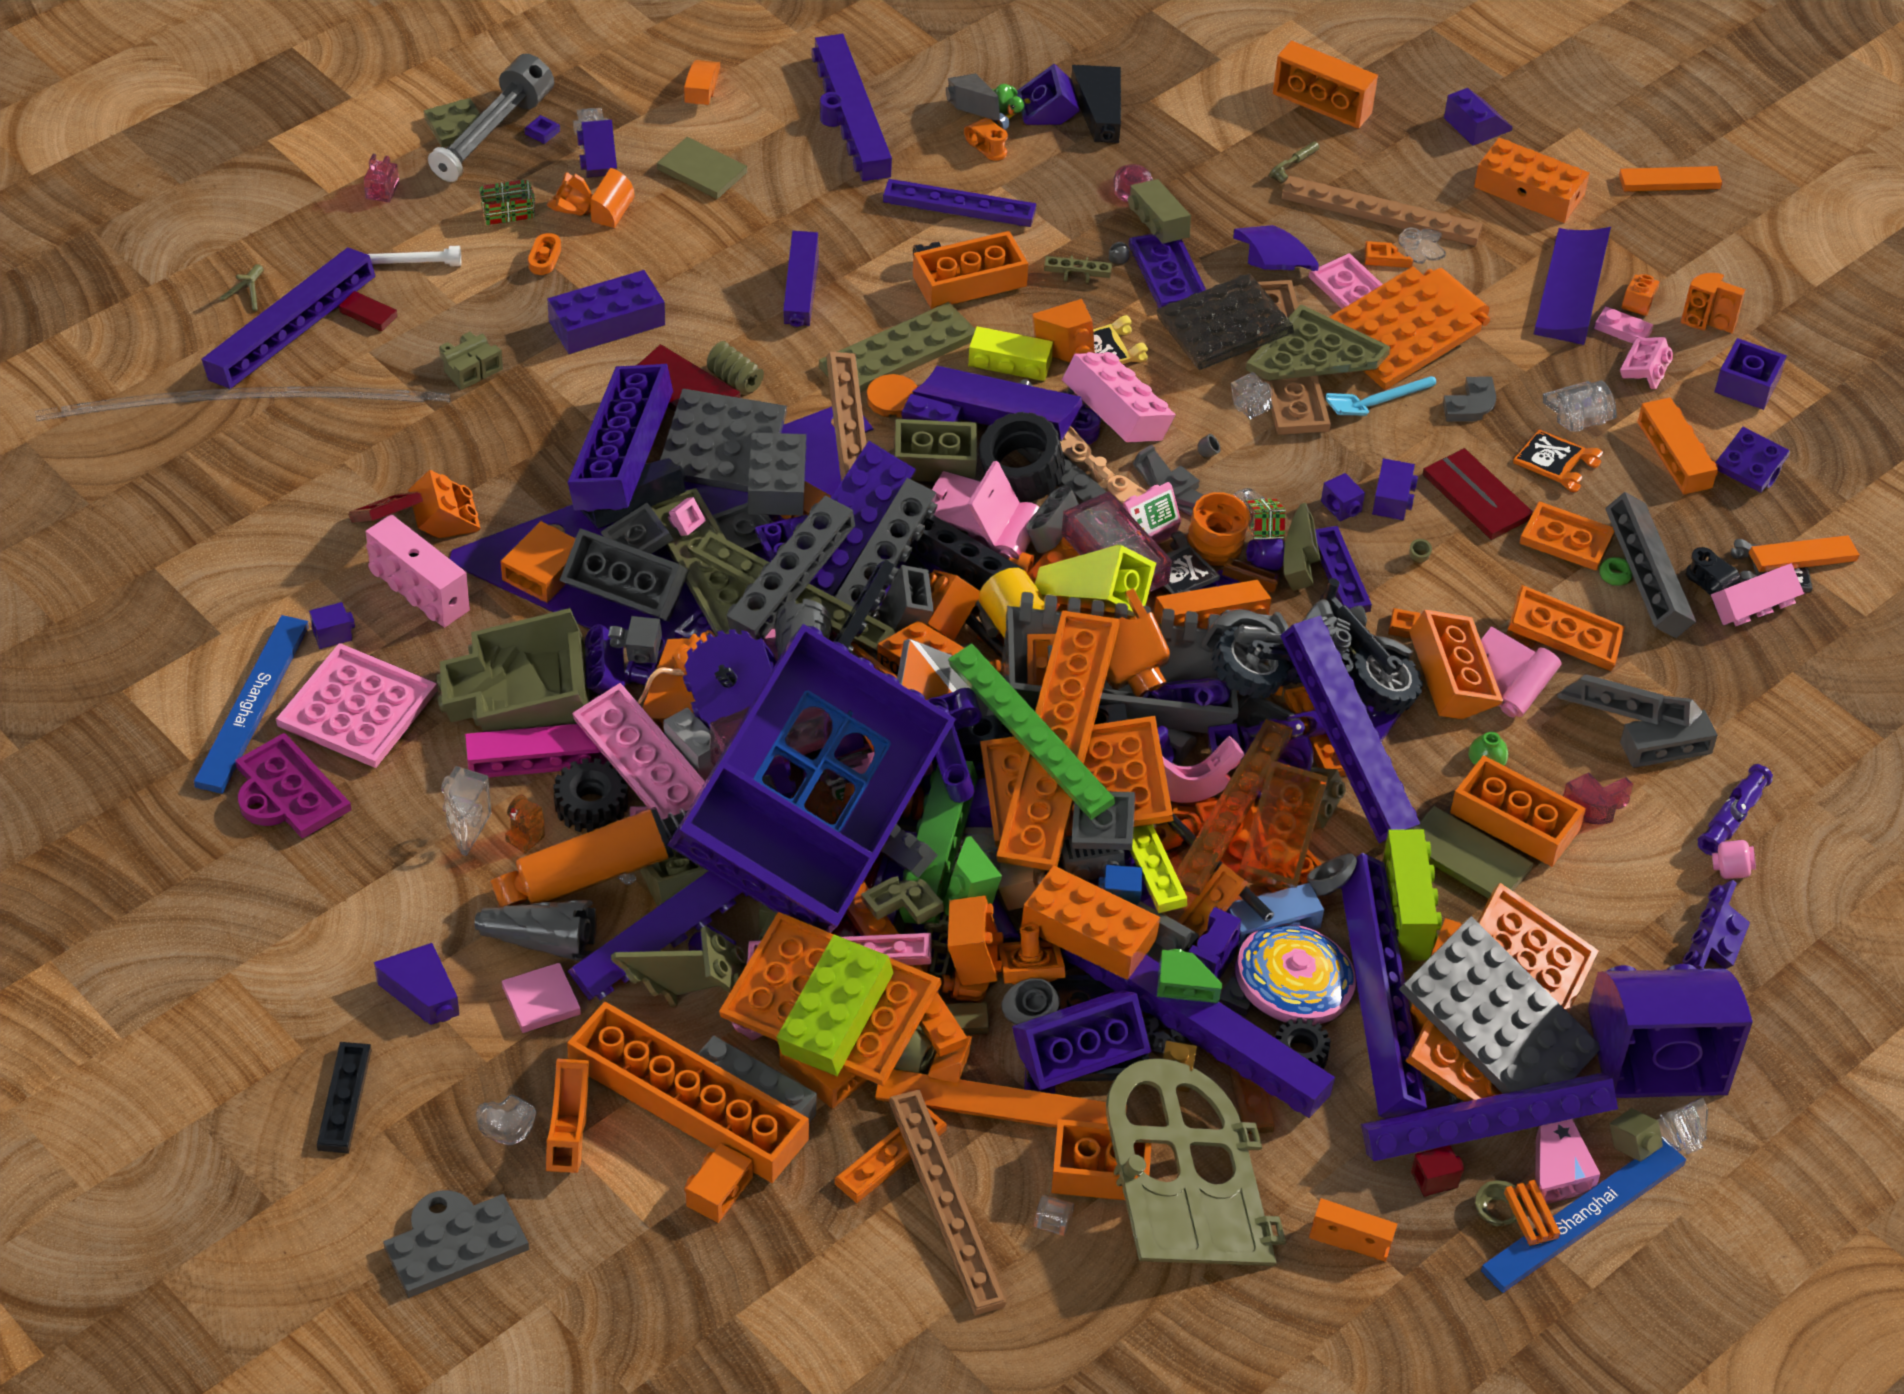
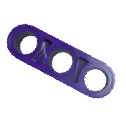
(603, 662)

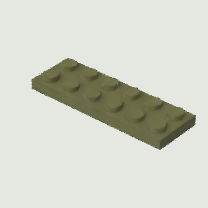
(908, 344)

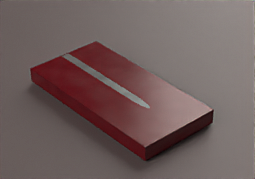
(1477, 493)

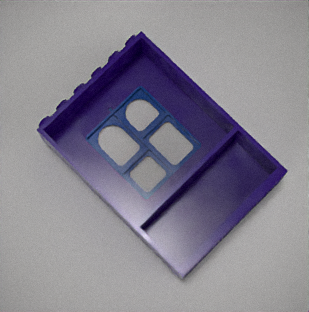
(772, 842)

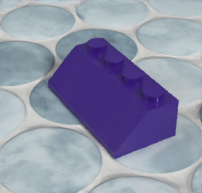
(1082, 1038)

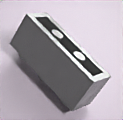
(1667, 741)

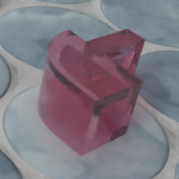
(1598, 801)

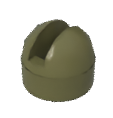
(1418, 549)

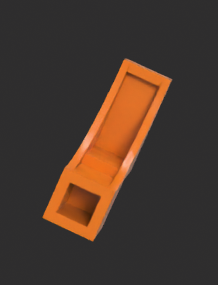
(568, 1116)

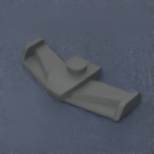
(1157, 473)

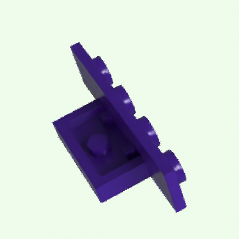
(1719, 931)

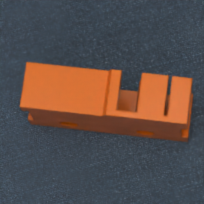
(1352, 1230)

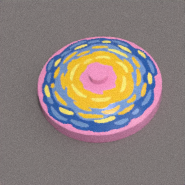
(1295, 974)

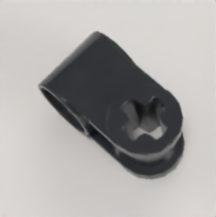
(1711, 574)

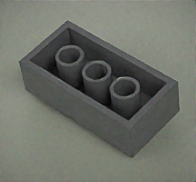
(624, 575)

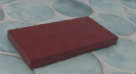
(687, 375)

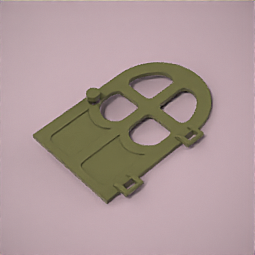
(1189, 1216)

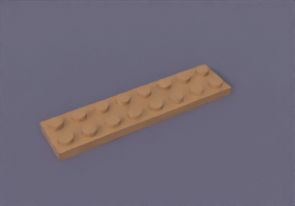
(1298, 401)

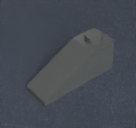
(973, 96)

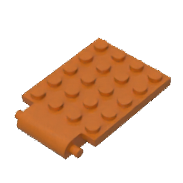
(1416, 318)

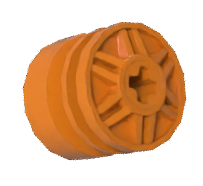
(1218, 527)

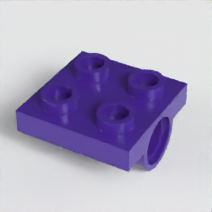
(1752, 460)

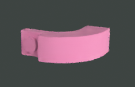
(1206, 778)

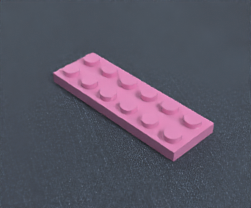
(640, 751)

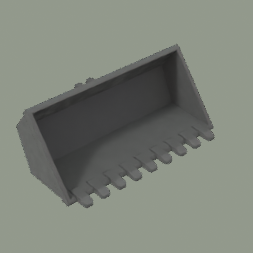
(1185, 662)

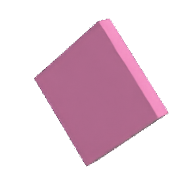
(541, 997)

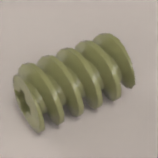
(734, 368)

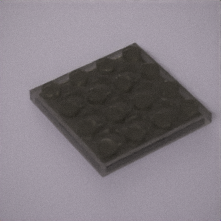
(1224, 321)

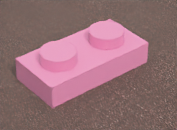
(1622, 325)

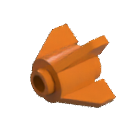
(572, 196)

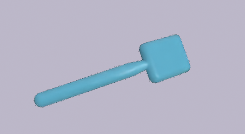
(1351, 405)

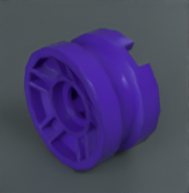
(1087, 424)

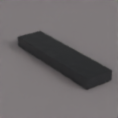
(344, 1097)

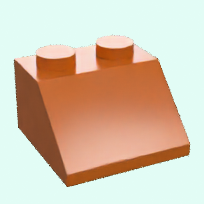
(1068, 328)

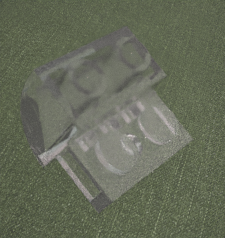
(1582, 405)

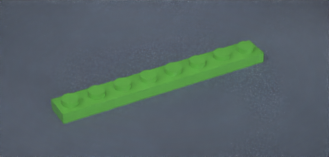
(1031, 731)

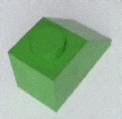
(1186, 978)

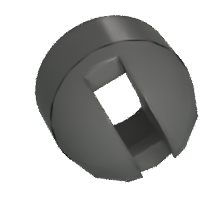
(1119, 253)
(1208, 446)

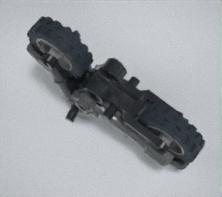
(1263, 664)

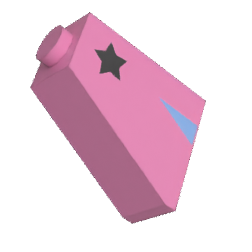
(1563, 1162)

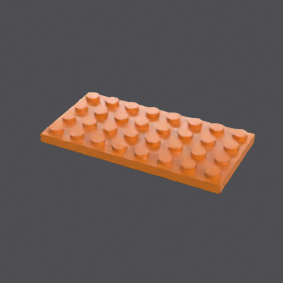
(1543, 949)

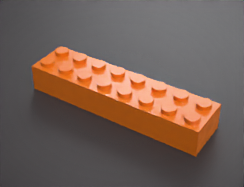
(688, 1090)

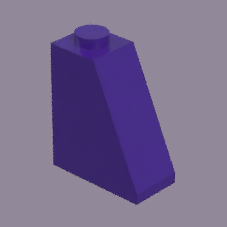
(419, 983)

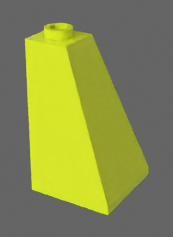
(1098, 576)

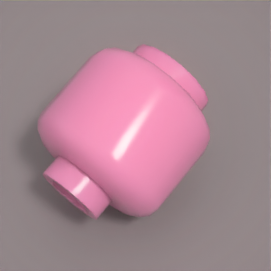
(1734, 859)

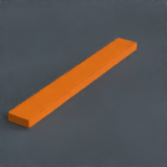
(993, 1100)

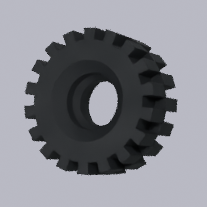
(590, 779)

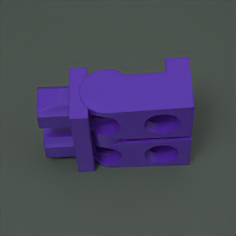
(1220, 943)

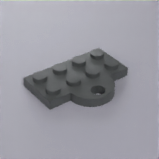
(453, 1241)

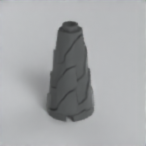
(792, 616)
(543, 927)

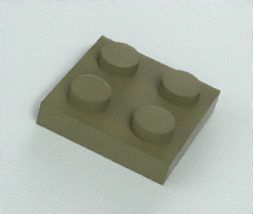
(451, 120)

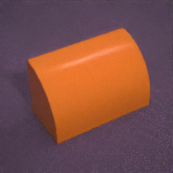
(611, 199)

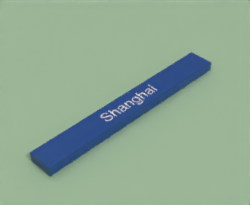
(251, 704)
(1584, 1216)

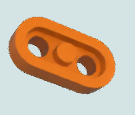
(544, 254)

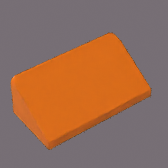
(950, 1066)

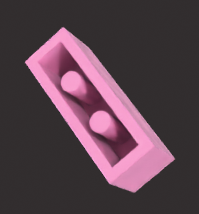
(1758, 595)

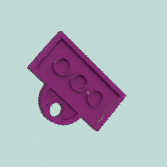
(287, 788)

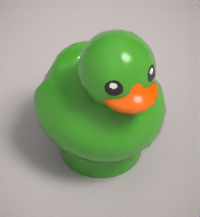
(1008, 99)

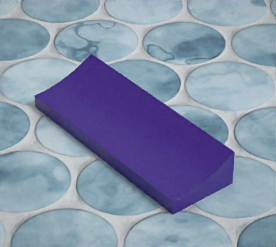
(1572, 284)
(989, 398)

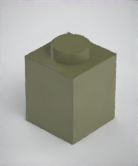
(1636, 1134)

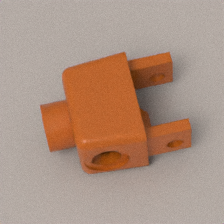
(1138, 652)

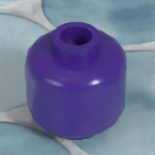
(1266, 553)

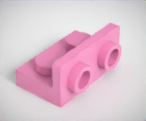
(1647, 360)

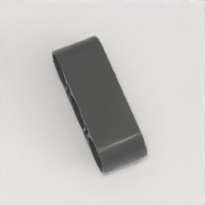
(1046, 524)

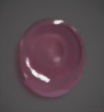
(1127, 176)

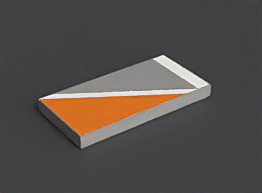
(930, 673)

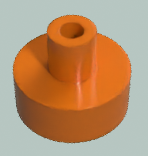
(1025, 561)

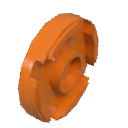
(889, 394)

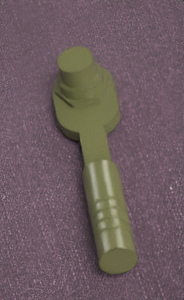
(1278, 171)

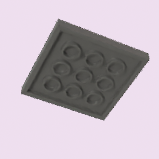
(714, 436)

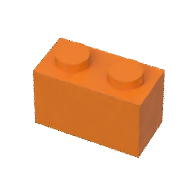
(718, 1182)

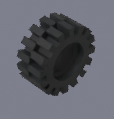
(1309, 1035)

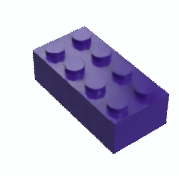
(606, 311)

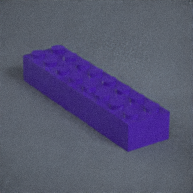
(620, 437)

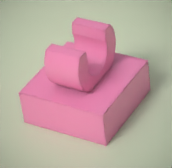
(686, 516)

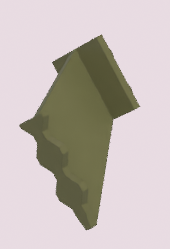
(685, 971)

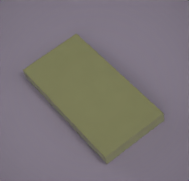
(1471, 855)

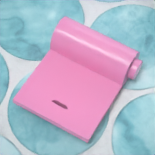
(954, 507)
(1001, 514)
(1518, 670)

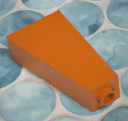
(667, 691)

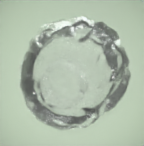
(506, 1121)

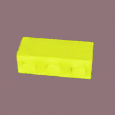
(1010, 353)

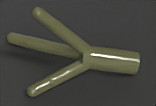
(248, 280)

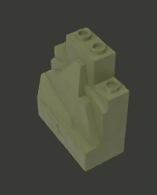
(518, 675)

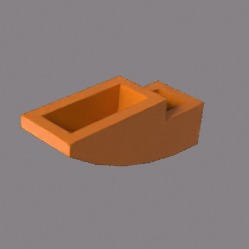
(701, 82)

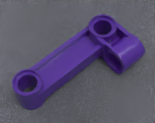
(950, 757)

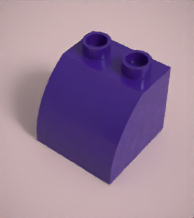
(1669, 1030)

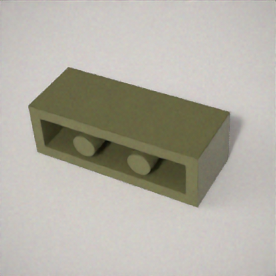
(1160, 211)

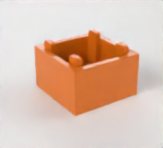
(974, 940)

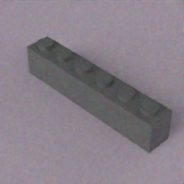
(1650, 565)

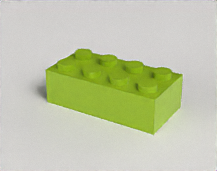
(1412, 893)
(835, 1005)

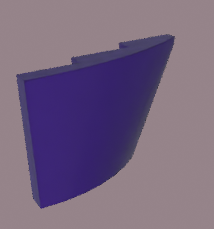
(1275, 249)

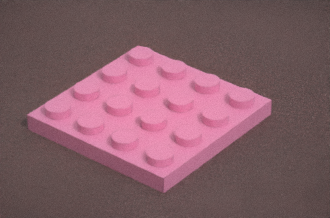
(357, 705)

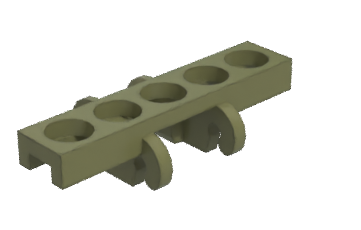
(1066, 265)
(938, 946)

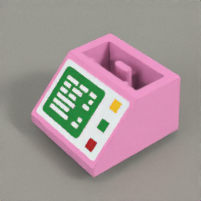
(1155, 511)

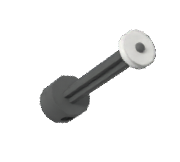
(522, 85)

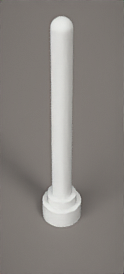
(449, 256)

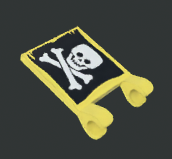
(1108, 340)

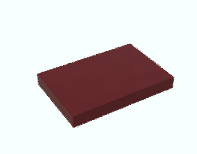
(385, 507)

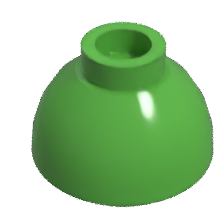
(1490, 746)

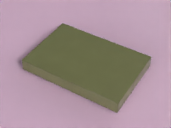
(702, 167)

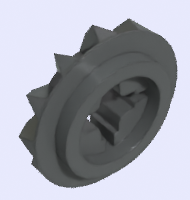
(1158, 1039)

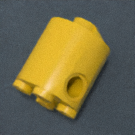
(1005, 590)

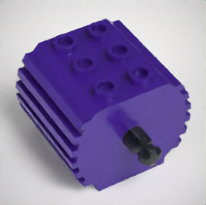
(726, 674)

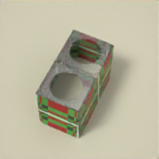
(507, 201)
(1266, 519)

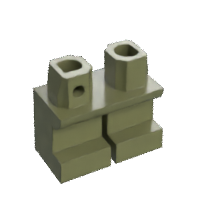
(470, 360)

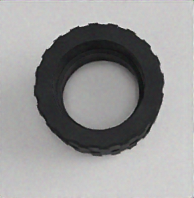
(1024, 431)

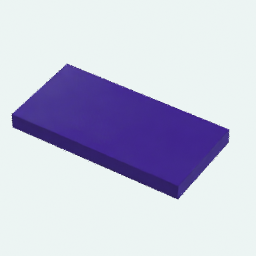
(1166, 269)

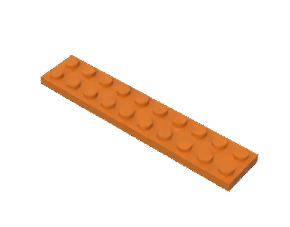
(1069, 706)

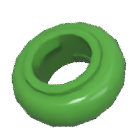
(1613, 578)

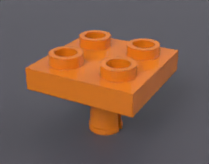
(1031, 958)

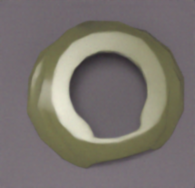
(1494, 1191)

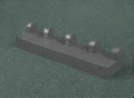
(908, 851)

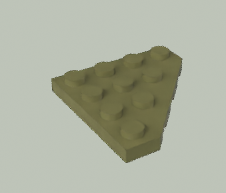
(1316, 348)

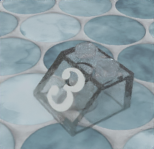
(466, 806)

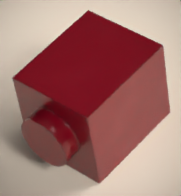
(1437, 1170)

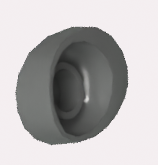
(1332, 874)
(1029, 1000)

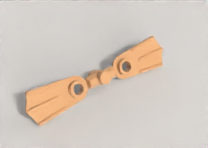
(1098, 467)

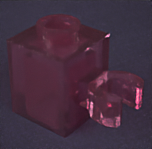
(381, 179)

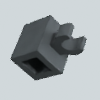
(641, 639)

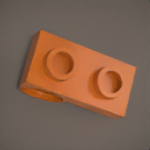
(1640, 294)

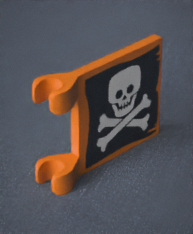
(1556, 458)

